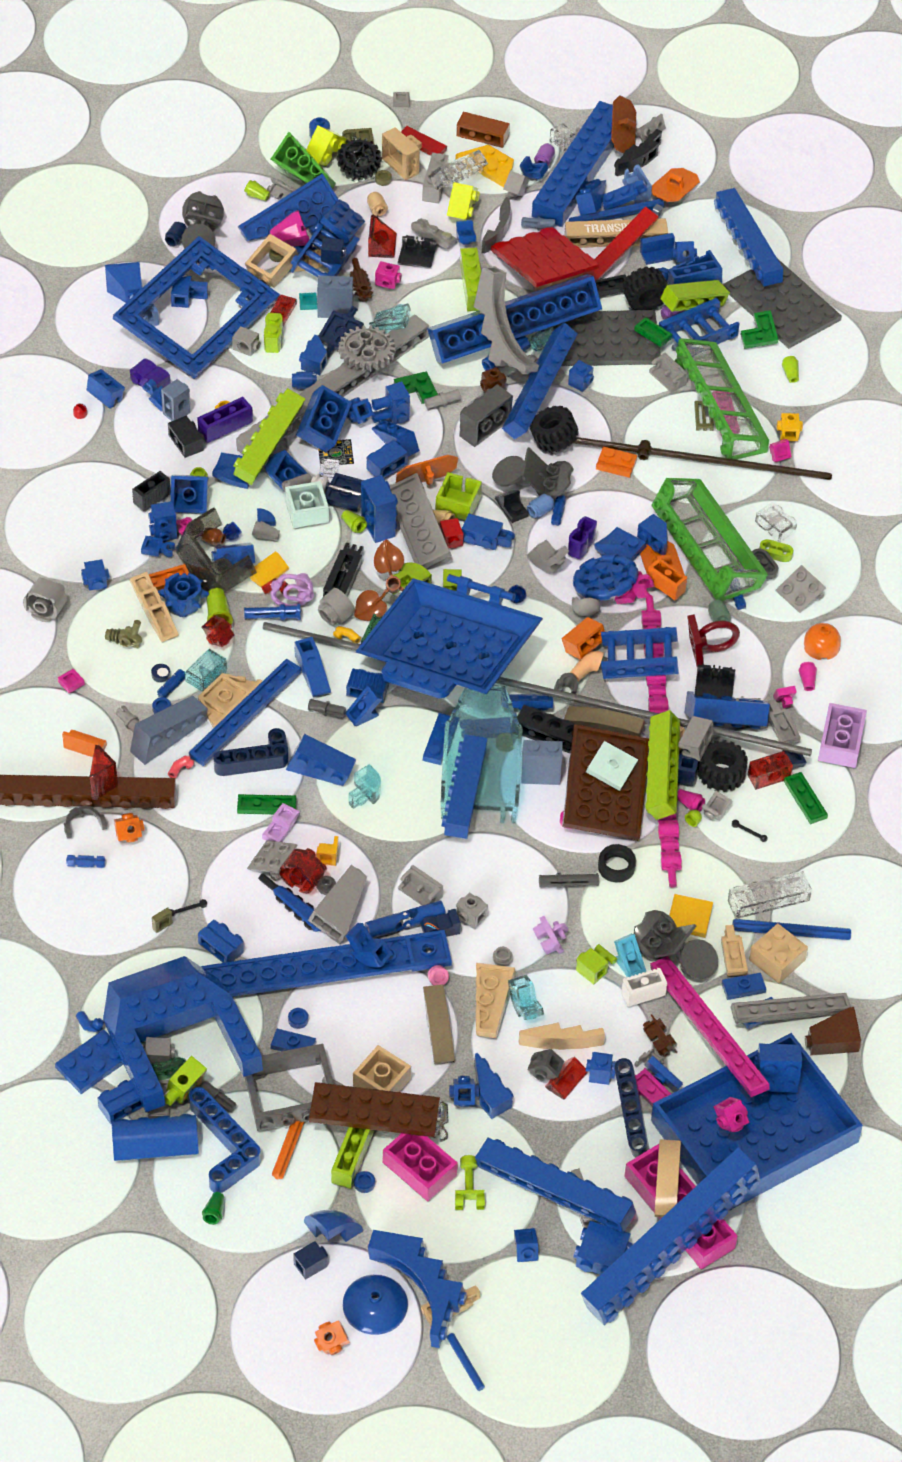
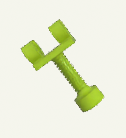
(468, 1164)

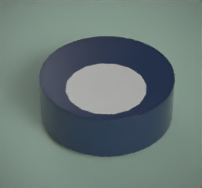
(160, 672)

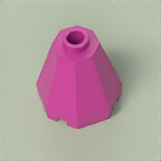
(291, 230)

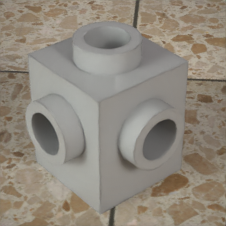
(472, 910)

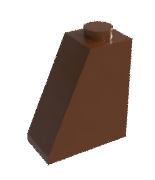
(835, 1034)

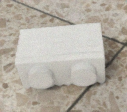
(644, 987)

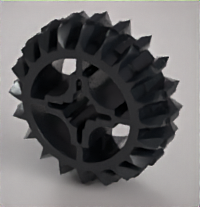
(352, 151)

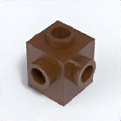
(491, 378)

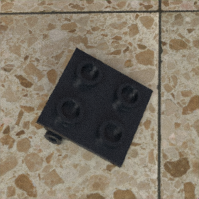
(417, 252)
(714, 681)

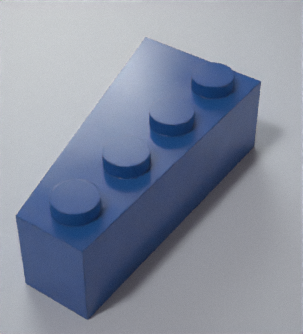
(728, 710)

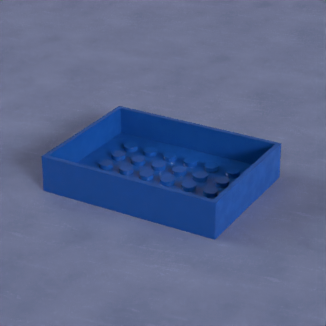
(783, 1132)

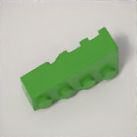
(298, 161)

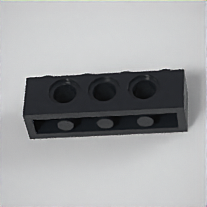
(545, 727)

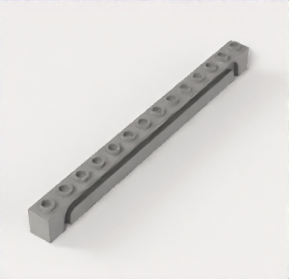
(346, 379)

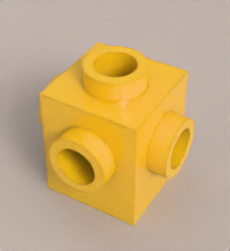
(789, 426)

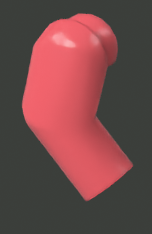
(178, 764)

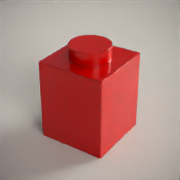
(452, 532)

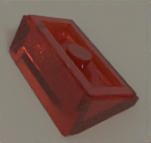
(569, 1077)

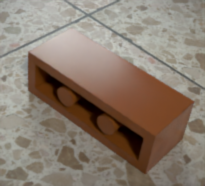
(482, 129)

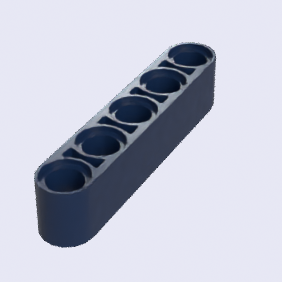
(629, 1099)

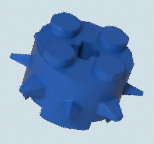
(183, 594)

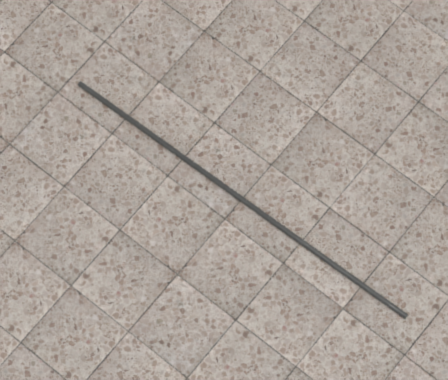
(562, 694)

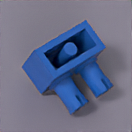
(395, 403)

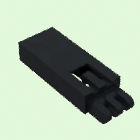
(341, 579)

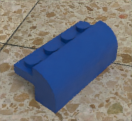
(154, 1137)

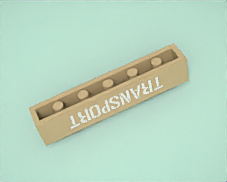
(601, 233)

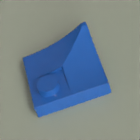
(224, 470)
(621, 543)

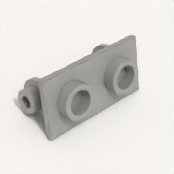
(650, 127)
(279, 188)

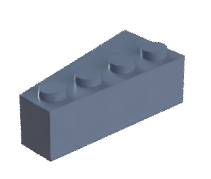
(166, 728)

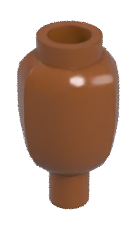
(214, 537)

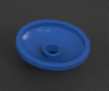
(371, 1314)

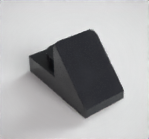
(512, 505)

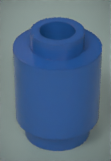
(303, 379)

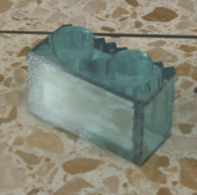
(205, 670)

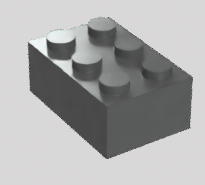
(485, 415)

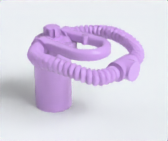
(303, 585)

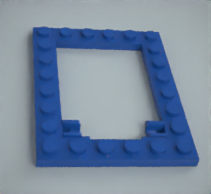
(207, 256)

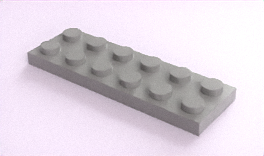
(419, 522)

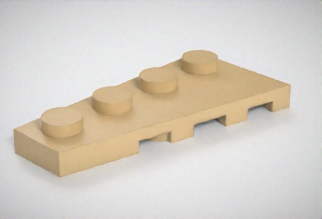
(491, 997)

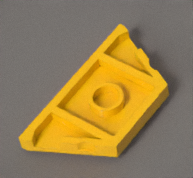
(498, 163)

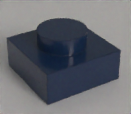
(796, 759)

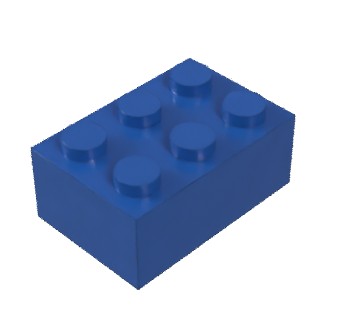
(324, 418)
(379, 508)

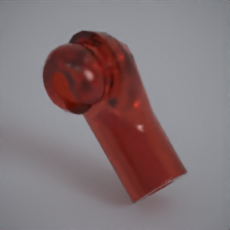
(267, 587)

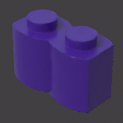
(148, 370)
(582, 537)

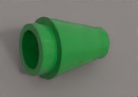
(213, 1210)

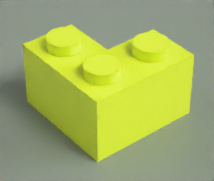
(324, 143)
(461, 201)

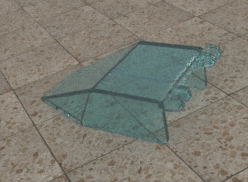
(495, 719)

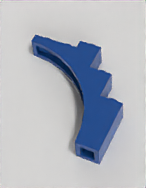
(409, 1257)

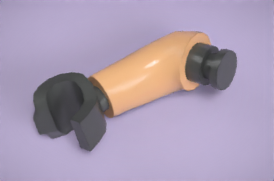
(589, 663)

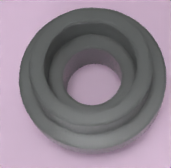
(324, 889)

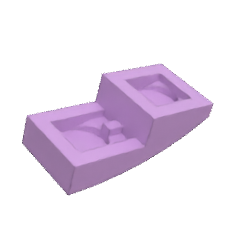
(282, 823)

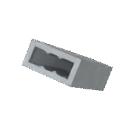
(339, 905)

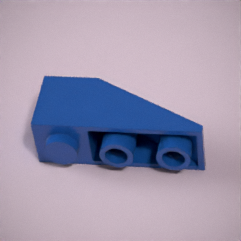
(591, 197)
(389, 431)
(311, 666)
(492, 1093)

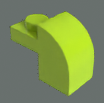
(413, 570)

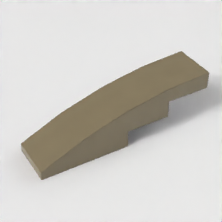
(605, 720)
(438, 1024)

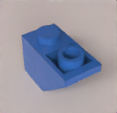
(314, 356)
(654, 533)

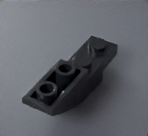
(639, 154)

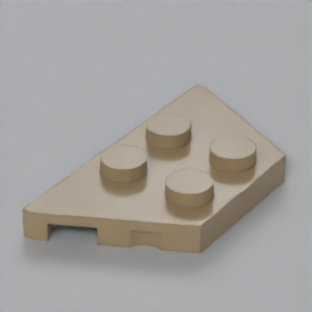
(225, 695)

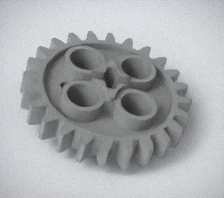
(367, 348)

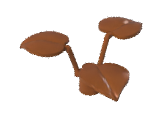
(386, 559)

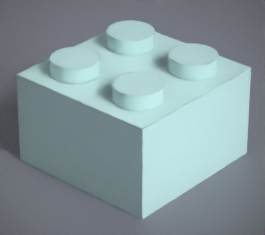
(306, 504)

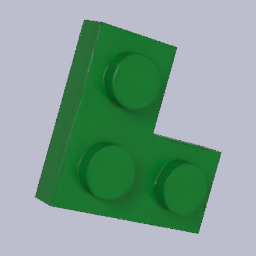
(763, 334)
(420, 384)

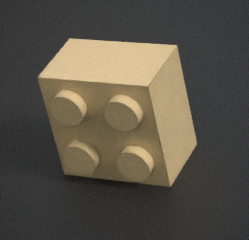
(778, 953)
(382, 1072)

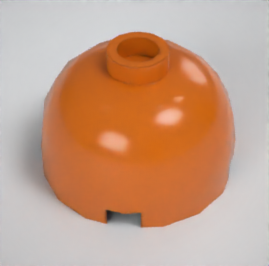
(822, 641)

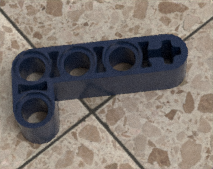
(254, 758)

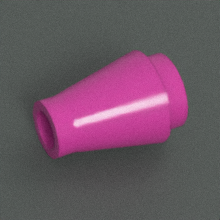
(808, 675)
(691, 800)

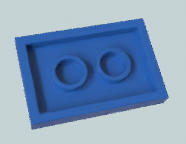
(343, 221)
(90, 1062)

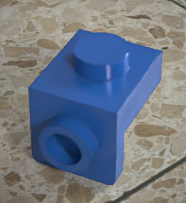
(533, 170)
(465, 232)

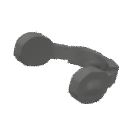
(80, 811)

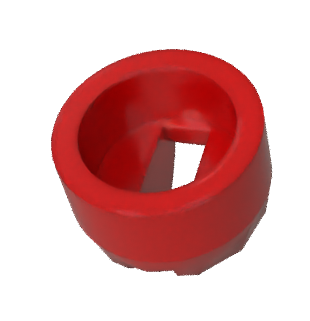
(80, 411)

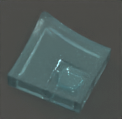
(392, 318)

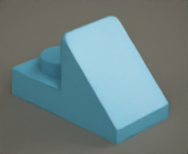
(629, 956)

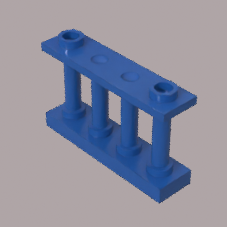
(333, 268)
(697, 315)
(640, 667)

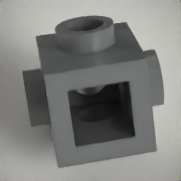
(545, 1065)

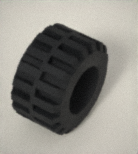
(644, 288)
(554, 429)
(719, 777)

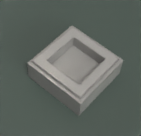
(400, 99)

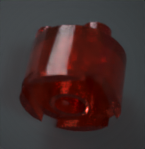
(302, 870)

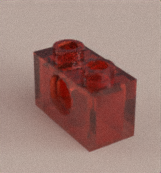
(769, 770)

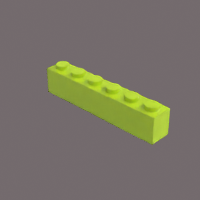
(269, 436)
(663, 765)

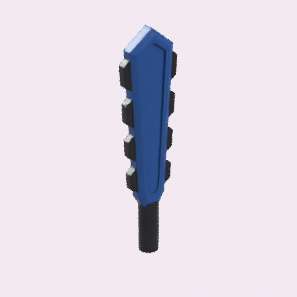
(292, 902)

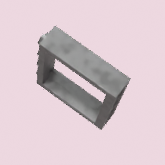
(280, 1062)

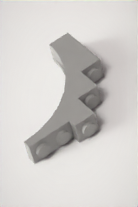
(496, 327)

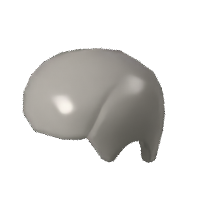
(586, 606)

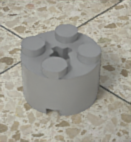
(45, 599)

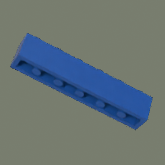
(465, 786)

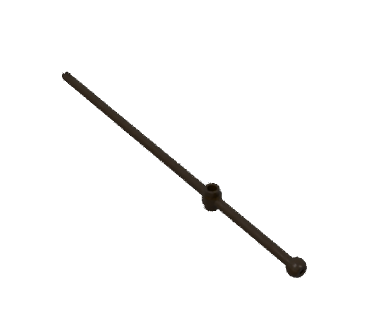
(644, 450)

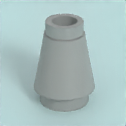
(265, 531)

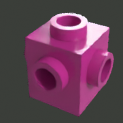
(387, 275)
(731, 1114)

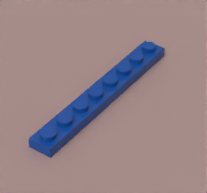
(244, 712)

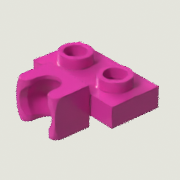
(638, 589)

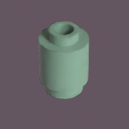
(719, 611)

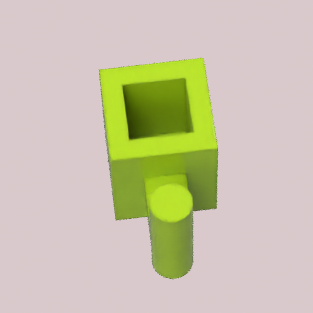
(594, 963)

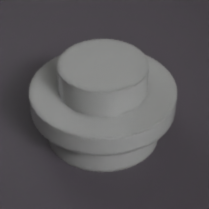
(502, 956)

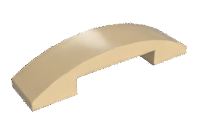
(667, 1176)

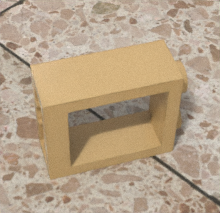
(406, 164)
(281, 269)

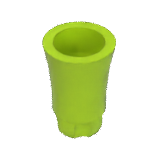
(218, 605)

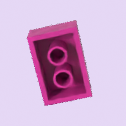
(420, 1164)

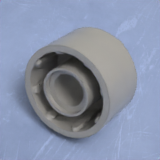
(335, 607)

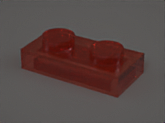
(284, 306)

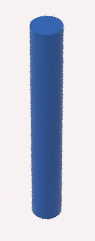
(465, 1362)

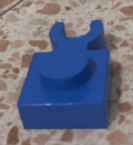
(154, 546)

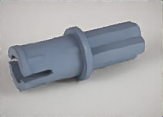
(539, 223)

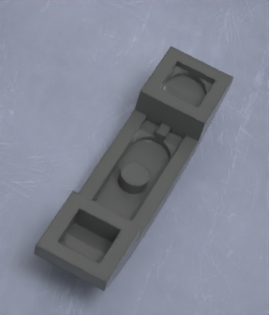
(492, 237)

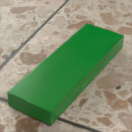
(805, 798)
(263, 803)

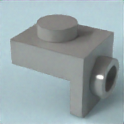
(717, 806)

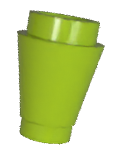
(257, 191)
(791, 368)
(354, 521)

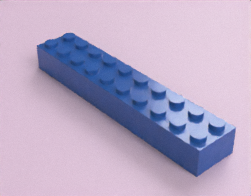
(576, 167)
(525, 316)
(671, 1237)

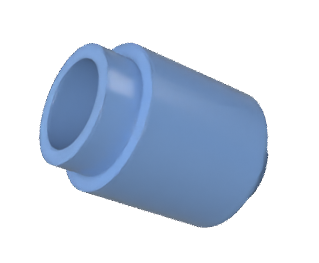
(540, 506)

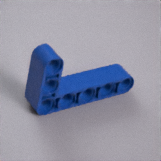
(228, 1137)

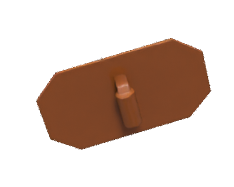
(623, 124)

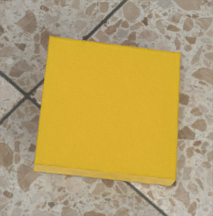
(691, 911)

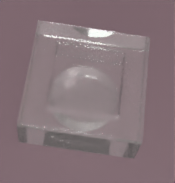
(329, 467)

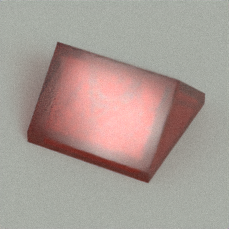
(381, 239)
(102, 774)

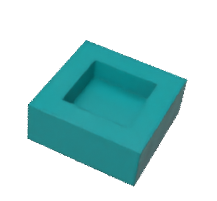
(308, 301)

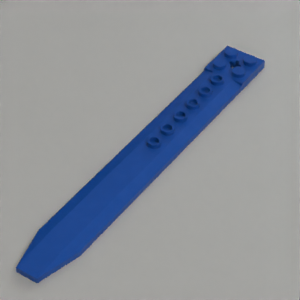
(329, 964)

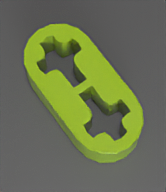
(777, 549)

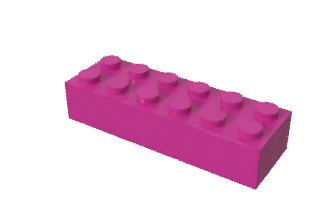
(642, 1175)

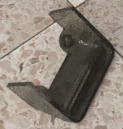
(217, 573)

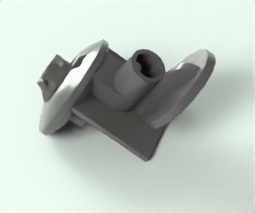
(199, 220)
(544, 478)
(696, 956)

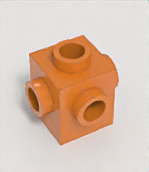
(123, 823)
(336, 1343)

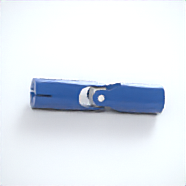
(391, 923)

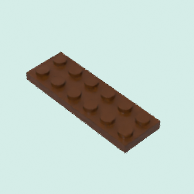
(374, 1109)

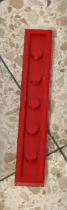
(623, 242)

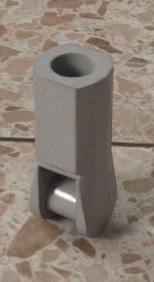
(305, 478)

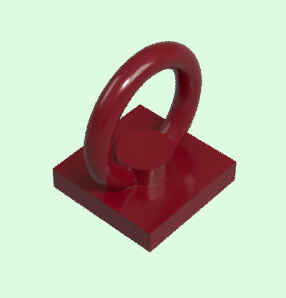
(699, 641)

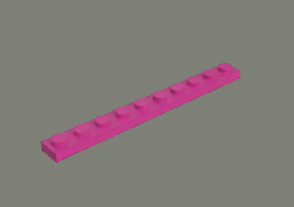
(711, 1028)

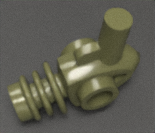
(127, 636)

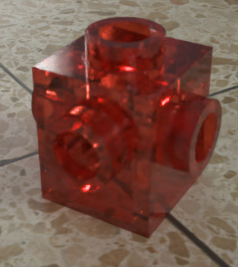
(218, 631)

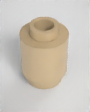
(377, 204)

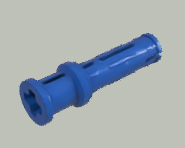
(282, 612)

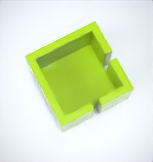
(453, 499)

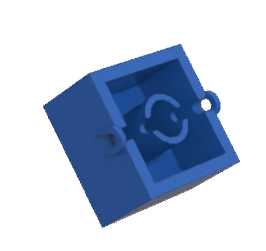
(780, 1066)

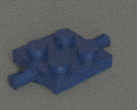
(335, 328)

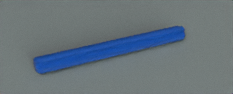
(618, 212)
(794, 929)

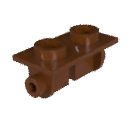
(656, 1029)

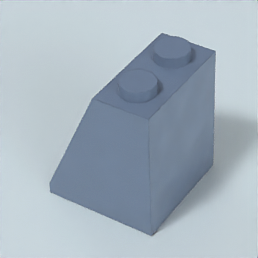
(334, 294)
(541, 762)

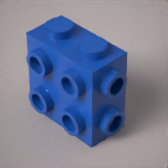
(233, 552)
(600, 1247)

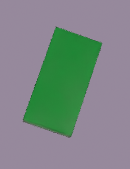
(653, 332)

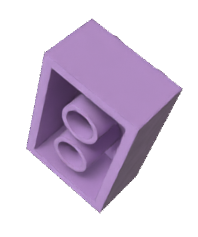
(842, 735)

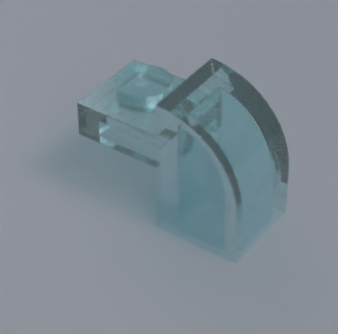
(368, 787)
(524, 998)

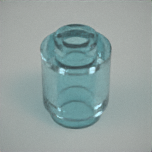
(540, 339)

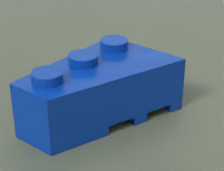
(699, 270)

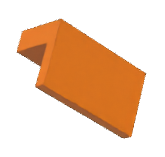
(81, 742)

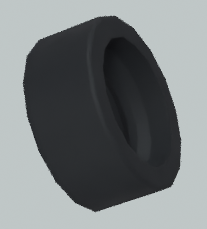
(613, 875)

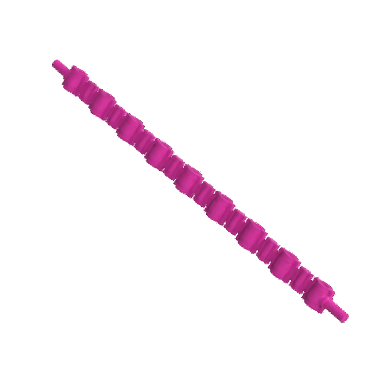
(667, 827)

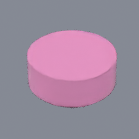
(438, 975)

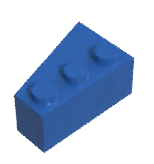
(320, 761)

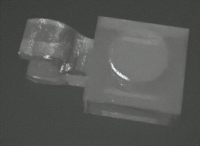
(442, 1119)

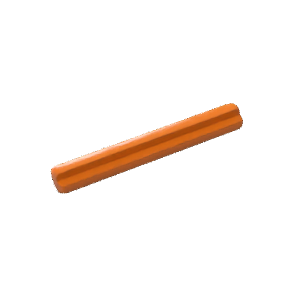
(287, 1150)

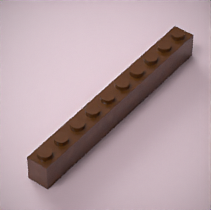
(76, 791)

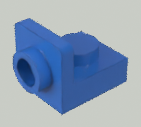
(526, 1245)

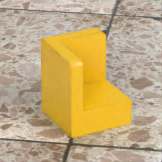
(328, 852)

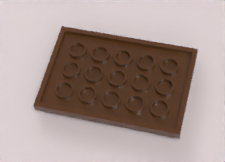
(593, 803)

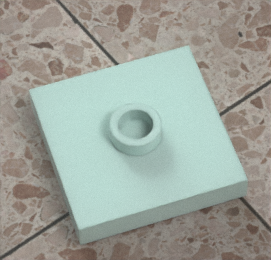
(611, 765)

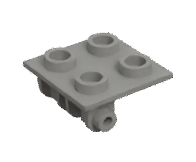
(801, 589)
(271, 857)

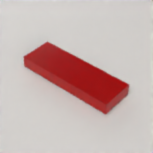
(429, 144)

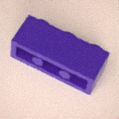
(225, 419)

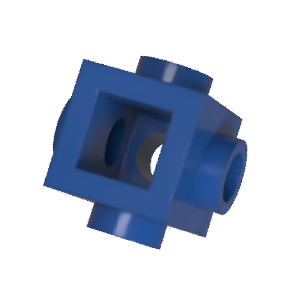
(688, 247)
(359, 410)
(466, 1098)

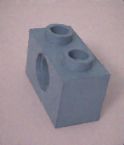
(175, 400)

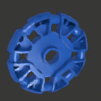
(602, 574)

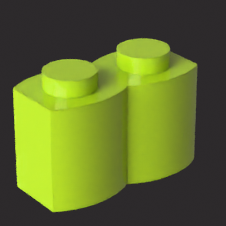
(273, 332)

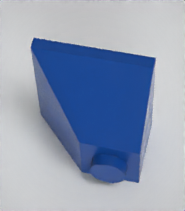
(123, 280)
(283, 467)
(189, 493)

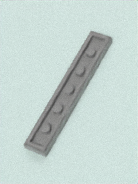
(789, 1008)

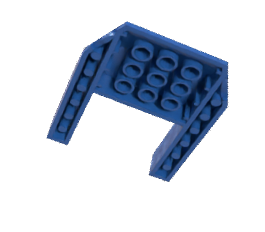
(165, 1001)

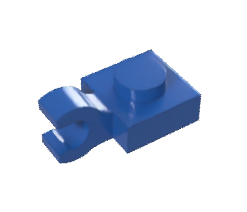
(156, 396)

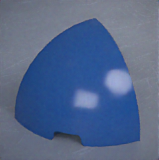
(332, 1223)

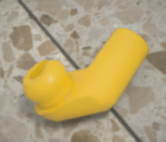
(348, 632)

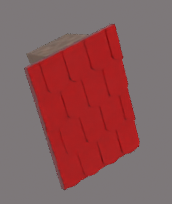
(545, 258)

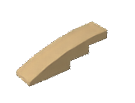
(154, 607)
(554, 1037)

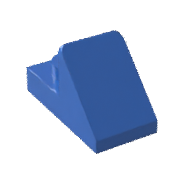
(364, 707)

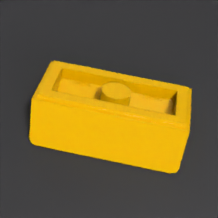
(269, 569)

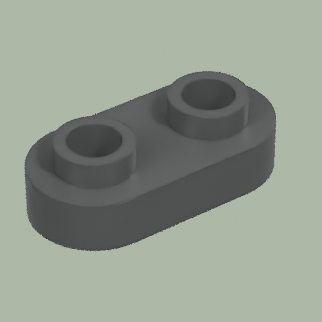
(767, 562)

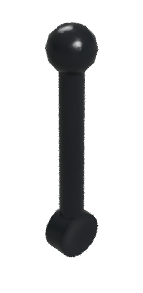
(735, 823)
(203, 903)

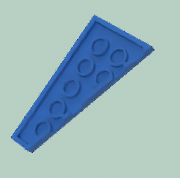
(311, 200)

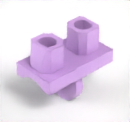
(544, 929)

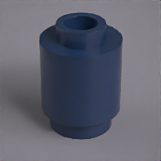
(174, 234)

